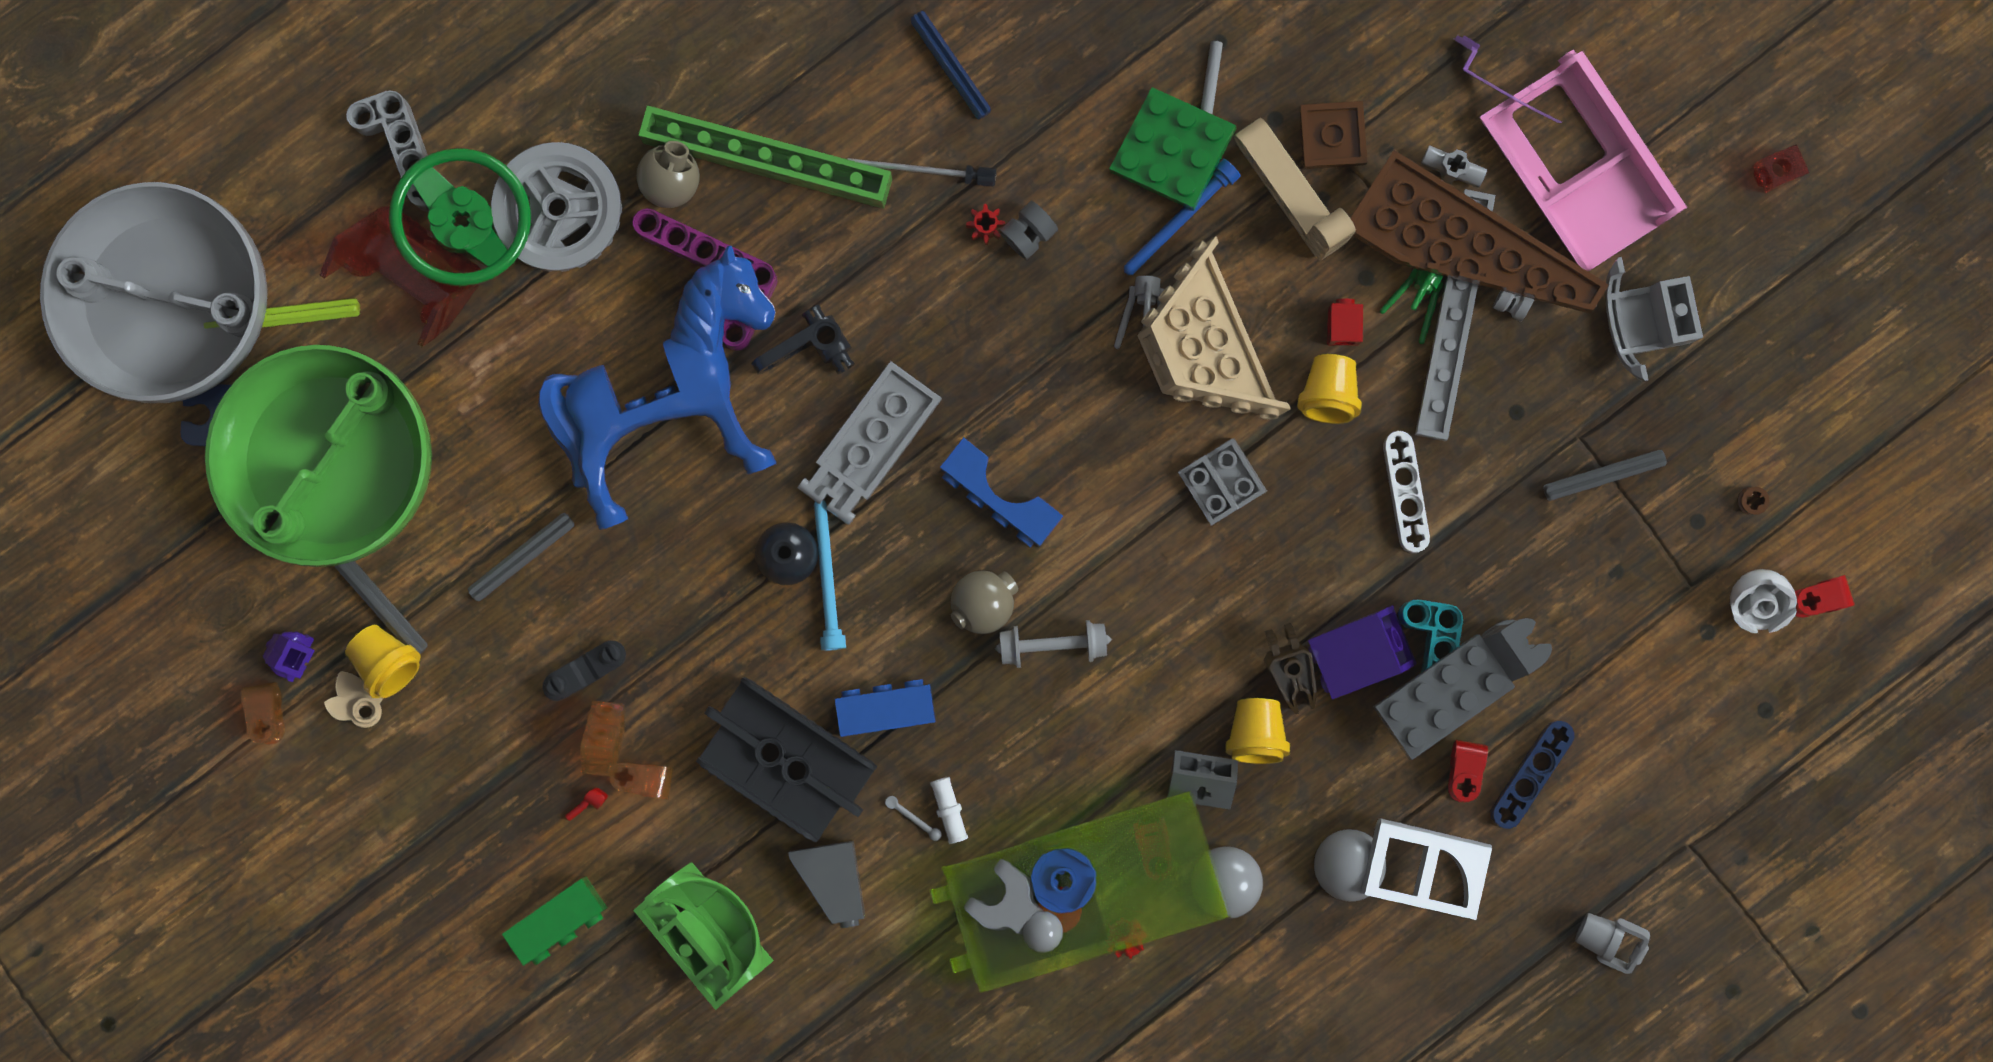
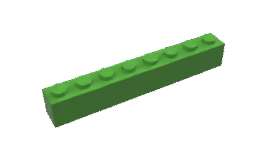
(768, 157)

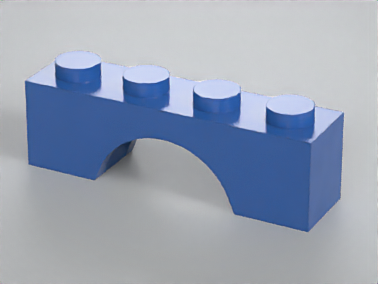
(1032, 519)

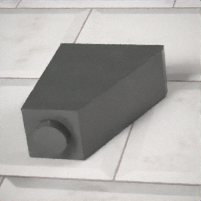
(833, 880)

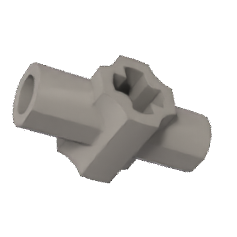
(1467, 171)

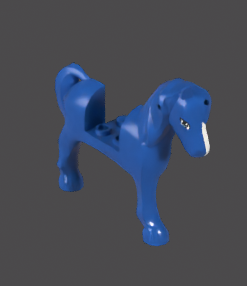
(591, 419)

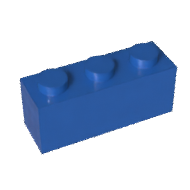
(885, 708)

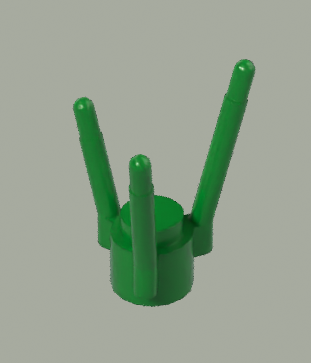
(1425, 284)

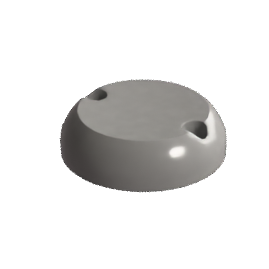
(154, 273)

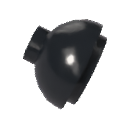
(802, 558)

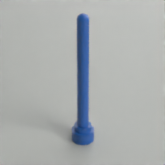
(1224, 175)

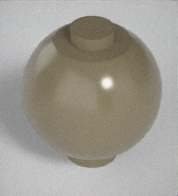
(668, 175)
(983, 601)

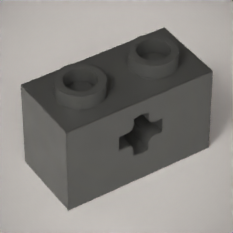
(1207, 777)

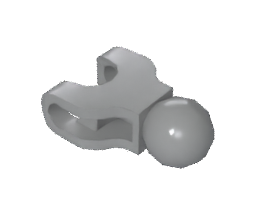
(1018, 911)

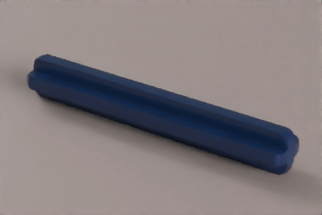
(950, 65)

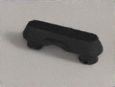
(584, 670)

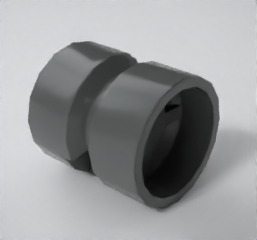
(1036, 222)

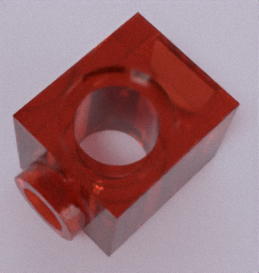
(1791, 162)

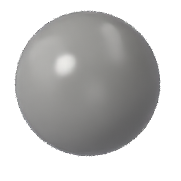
(1342, 864)
(1239, 879)

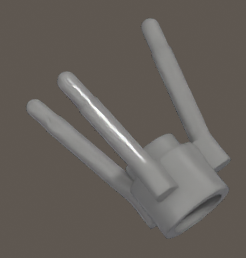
(1146, 291)

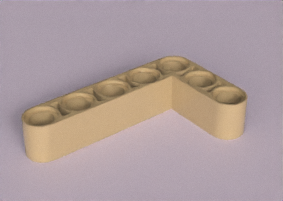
(1317, 227)

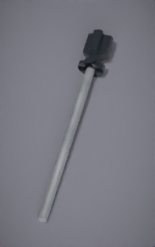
(984, 176)

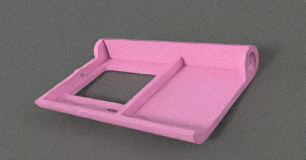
(1609, 200)

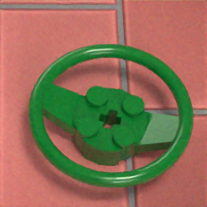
(446, 204)

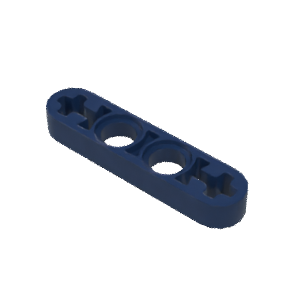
(1528, 771)

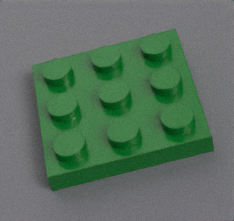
(1172, 148)

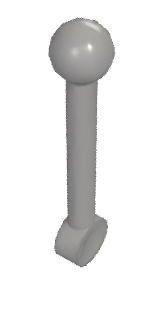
(892, 802)

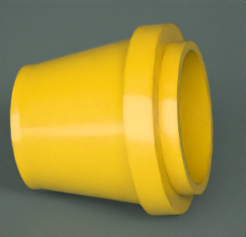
(1331, 390)
(382, 661)
(1258, 732)

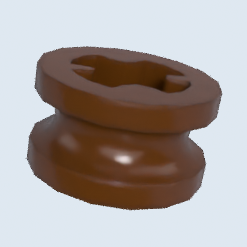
(1748, 492)

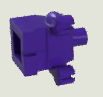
(288, 653)

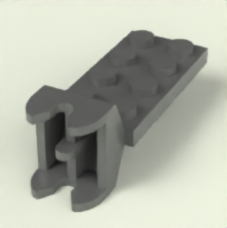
(1461, 685)

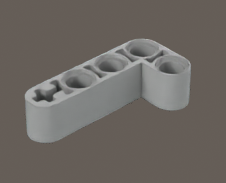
(392, 125)

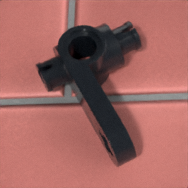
(834, 352)

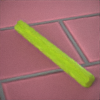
(306, 313)

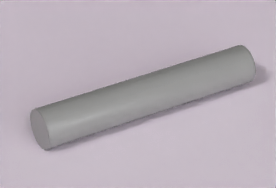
(1211, 76)

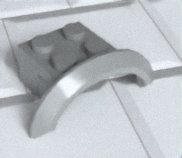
(1649, 317)

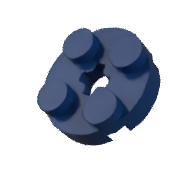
(1081, 874)

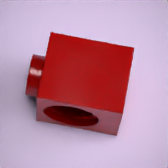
(1345, 323)

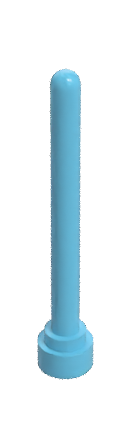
(832, 636)

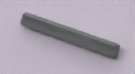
(1605, 475)
(520, 557)
(381, 605)

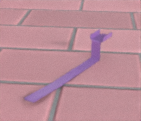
(1470, 44)

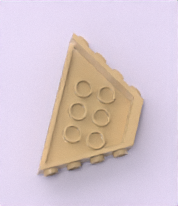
(1202, 345)

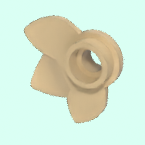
(351, 699)

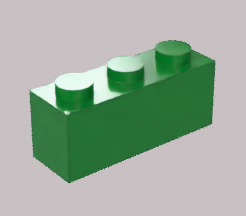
(555, 922)

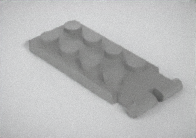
(870, 441)

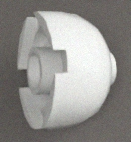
(1763, 601)

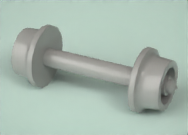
(1094, 641)

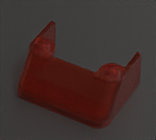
(370, 248)

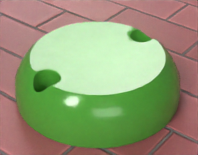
(318, 455)

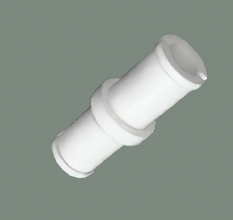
(949, 810)

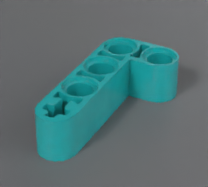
(1431, 624)

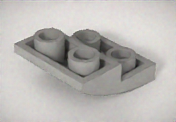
(1222, 481)

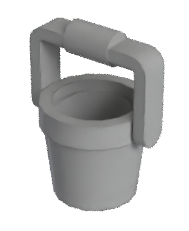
(1605, 937)

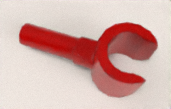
(595, 798)

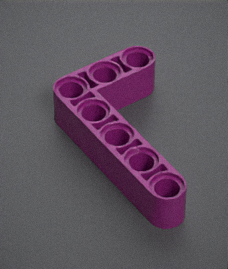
(689, 251)

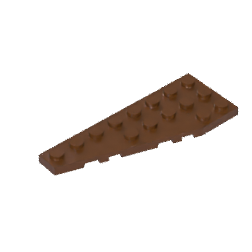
(1443, 231)

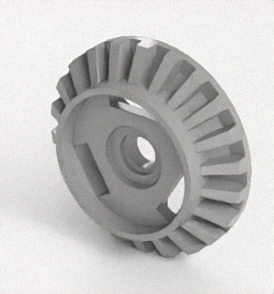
(596, 206)

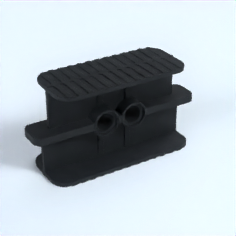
(832, 767)

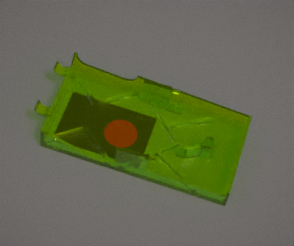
(1149, 886)

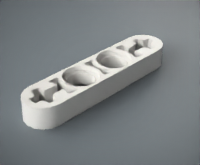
(1402, 492)

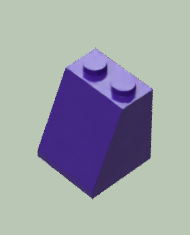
(1361, 653)

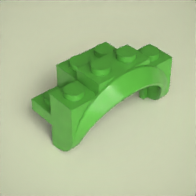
(706, 933)

